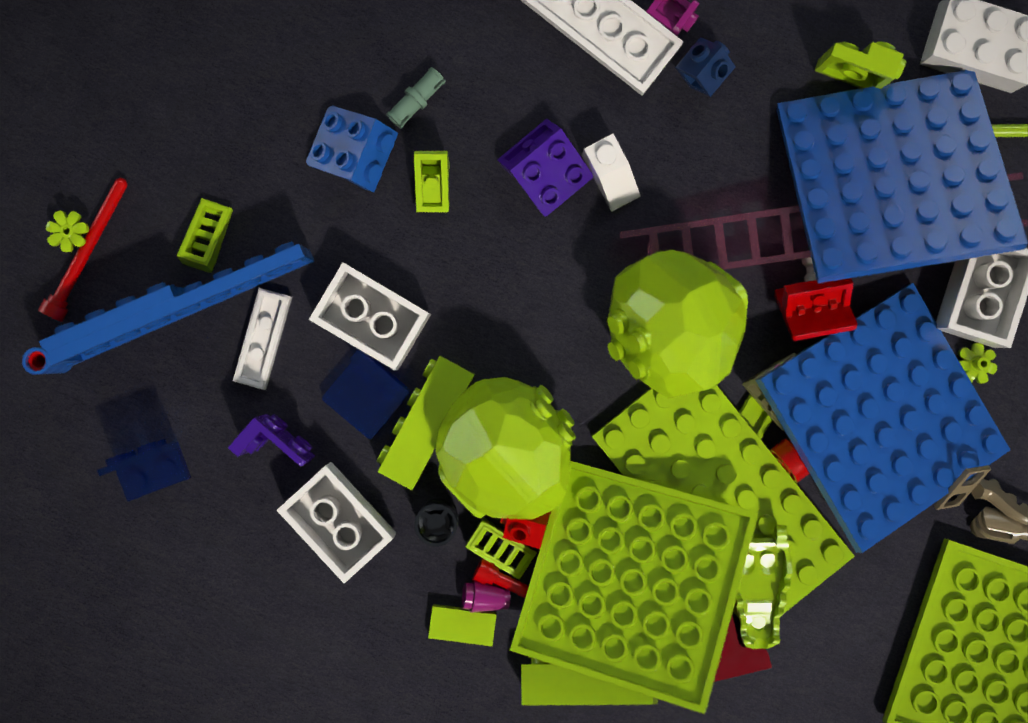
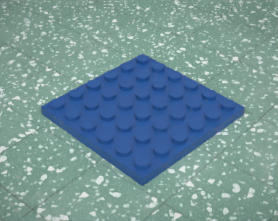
(899, 177)
(883, 417)

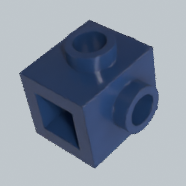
(706, 66)

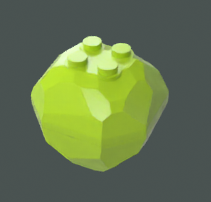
(676, 322)
(505, 450)

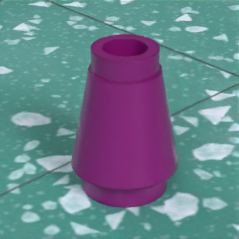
(484, 597)

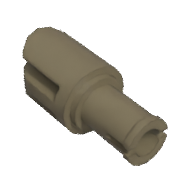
(997, 526)

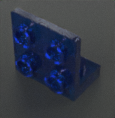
(366, 394)
(151, 470)

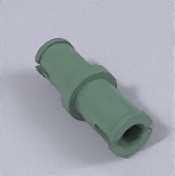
(416, 97)

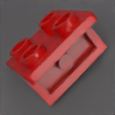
(817, 308)

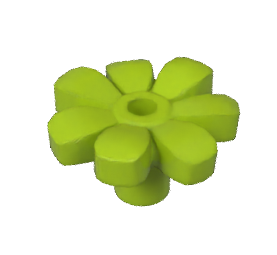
(67, 231)
(977, 362)

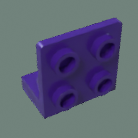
(546, 166)
(271, 428)

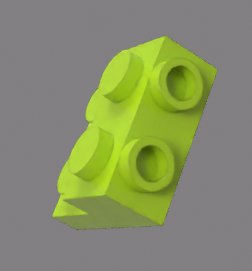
(871, 67)

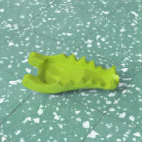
(764, 590)

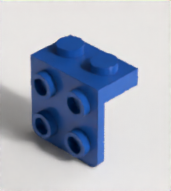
(352, 147)

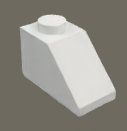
(611, 172)

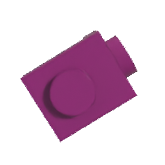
(674, 14)

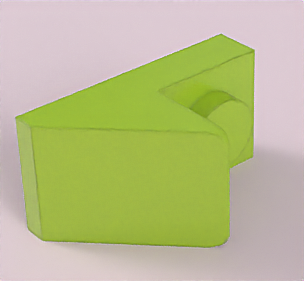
(431, 181)

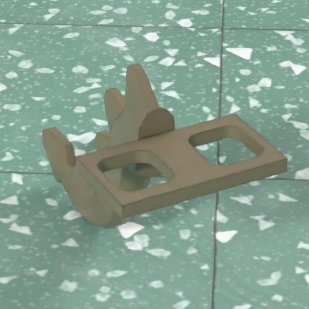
(984, 489)

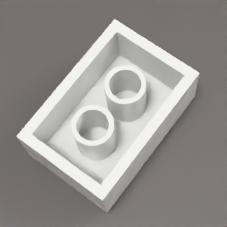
(980, 40)
(986, 298)
(369, 316)
(337, 522)

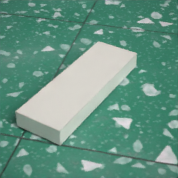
(262, 339)

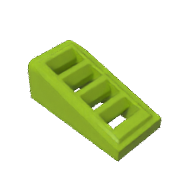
(194, 231)
(484, 552)

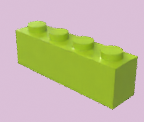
(419, 431)
(555, 685)

